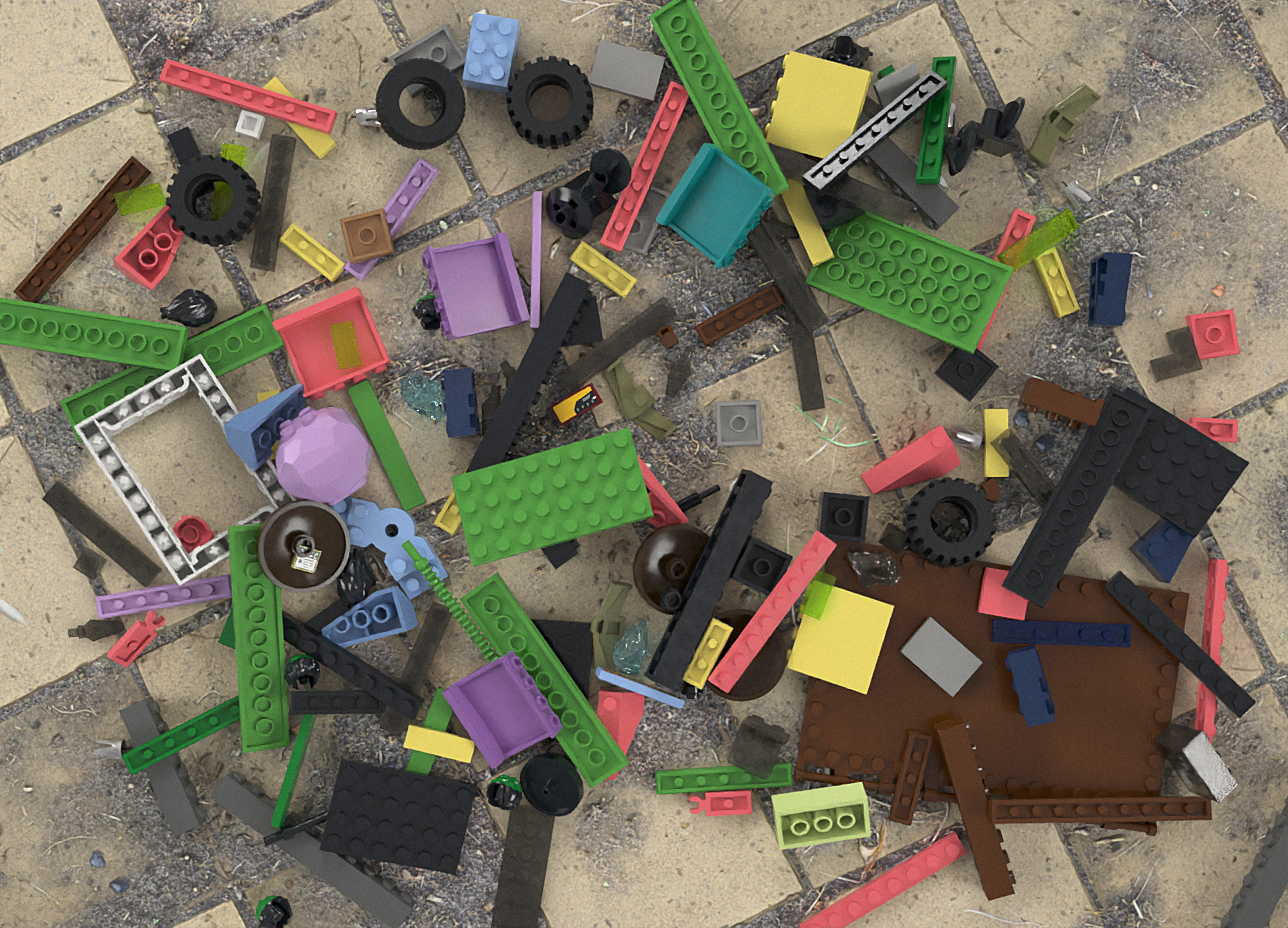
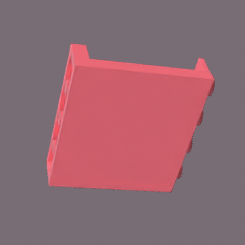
(312, 347)

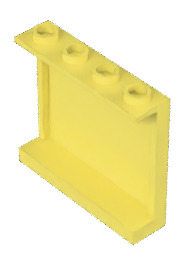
(816, 104)
(843, 642)

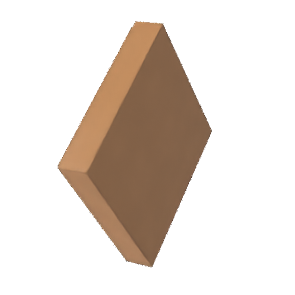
(367, 236)

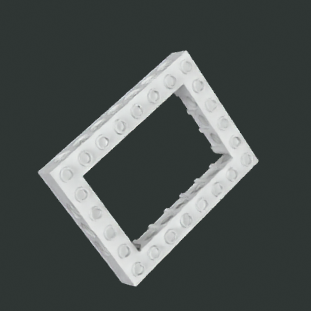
(98, 434)

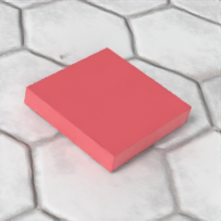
(1214, 334)
(998, 600)

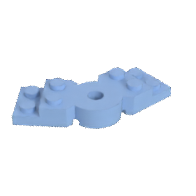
(370, 526)

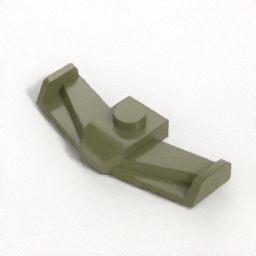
(1060, 123)
(636, 402)
(609, 625)

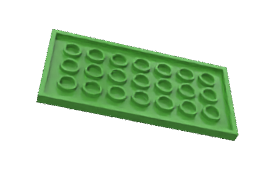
(912, 279)
(551, 497)

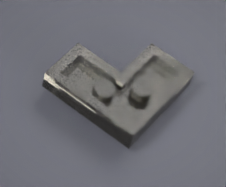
(1183, 357)

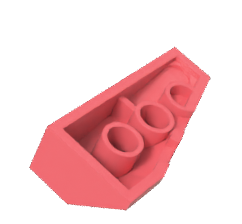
(151, 251)
(919, 461)
(663, 506)
(621, 714)

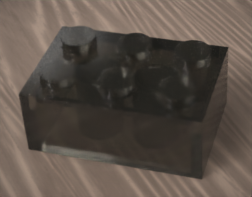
(1196, 761)

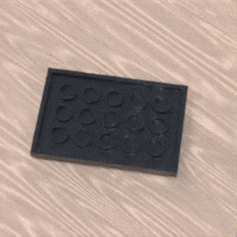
(1177, 470)
(398, 816)

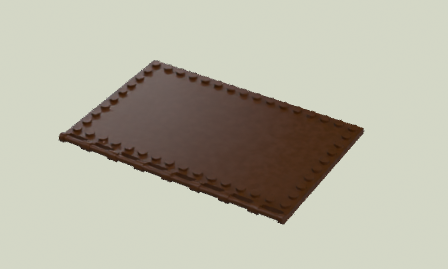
(1104, 697)

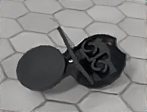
(984, 137)
(589, 194)

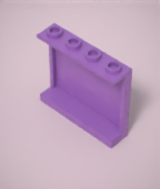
(475, 287)
(502, 708)

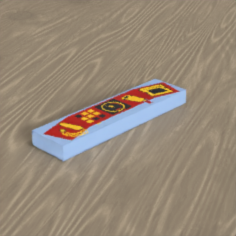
(639, 687)

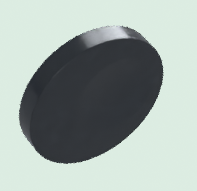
(551, 784)

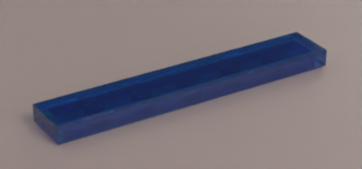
(1061, 633)

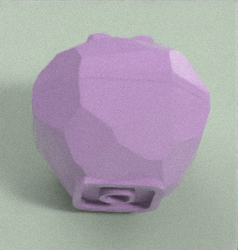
(322, 455)

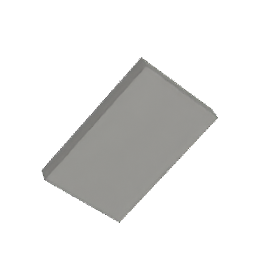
(436, 45)
(626, 71)
(645, 223)
(941, 656)

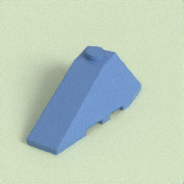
(257, 428)
(376, 617)

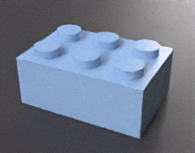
(491, 53)

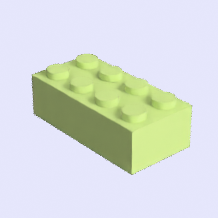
(821, 815)

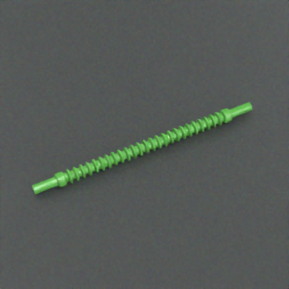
(421, 564)

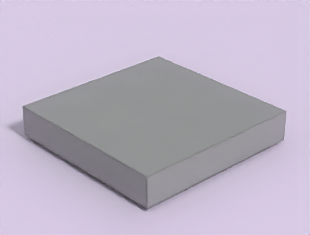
(895, 84)
(738, 423)

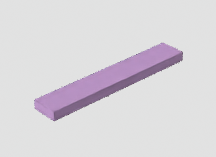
(400, 208)
(536, 261)
(163, 596)

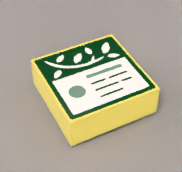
(308, 563)

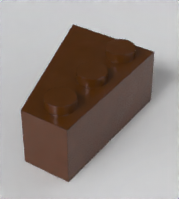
(1060, 404)

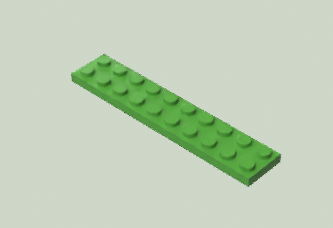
(715, 91)
(92, 335)
(222, 348)
(510, 629)
(257, 646)

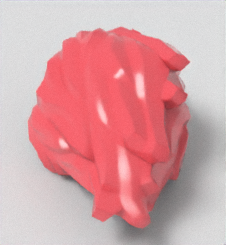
(192, 532)

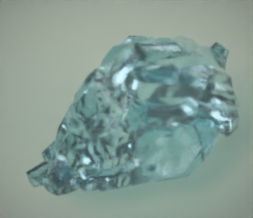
(422, 395)
(631, 649)

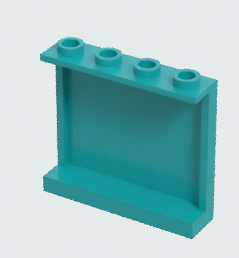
(716, 205)

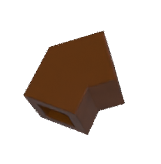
(667, 337)
(991, 488)

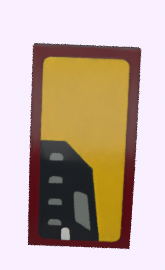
(576, 404)

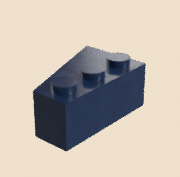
(1108, 289)
(460, 403)
(1162, 549)
(1031, 685)

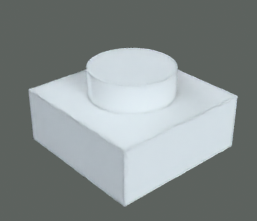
(250, 124)

